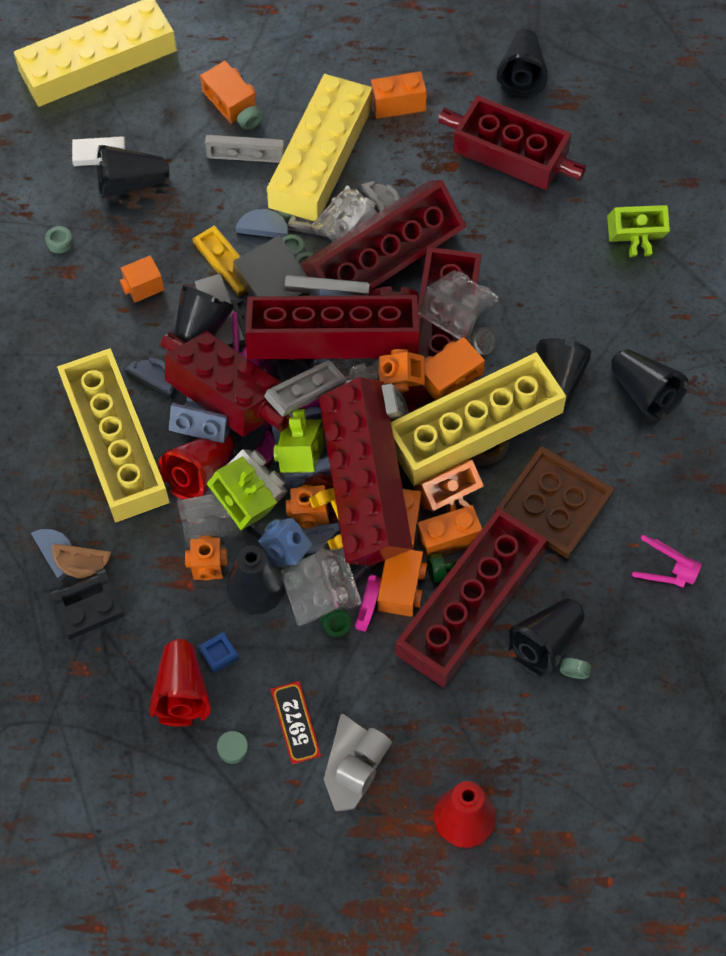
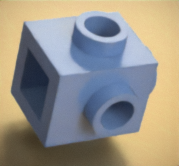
(284, 542)

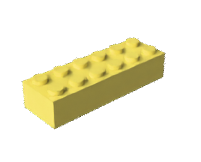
(95, 51)
(320, 148)
(476, 418)
(113, 435)

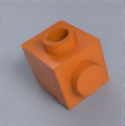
(141, 279)

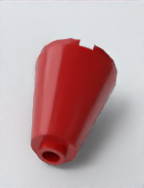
(193, 465)
(179, 687)
(465, 815)

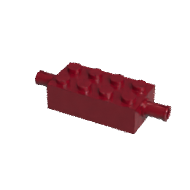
(512, 142)
(221, 381)

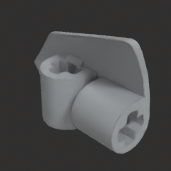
(353, 762)

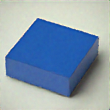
(218, 652)

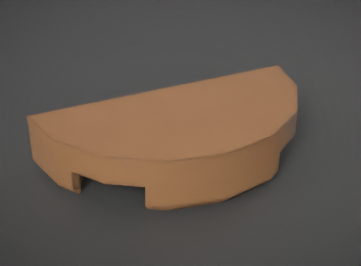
(79, 561)

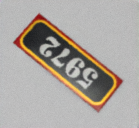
(295, 722)

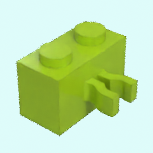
(638, 224)
(300, 444)
(242, 492)

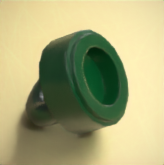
(437, 567)
(336, 622)

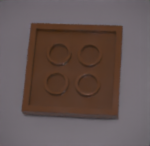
(556, 500)

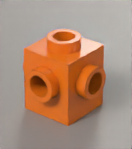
(402, 369)
(301, 509)
(206, 558)

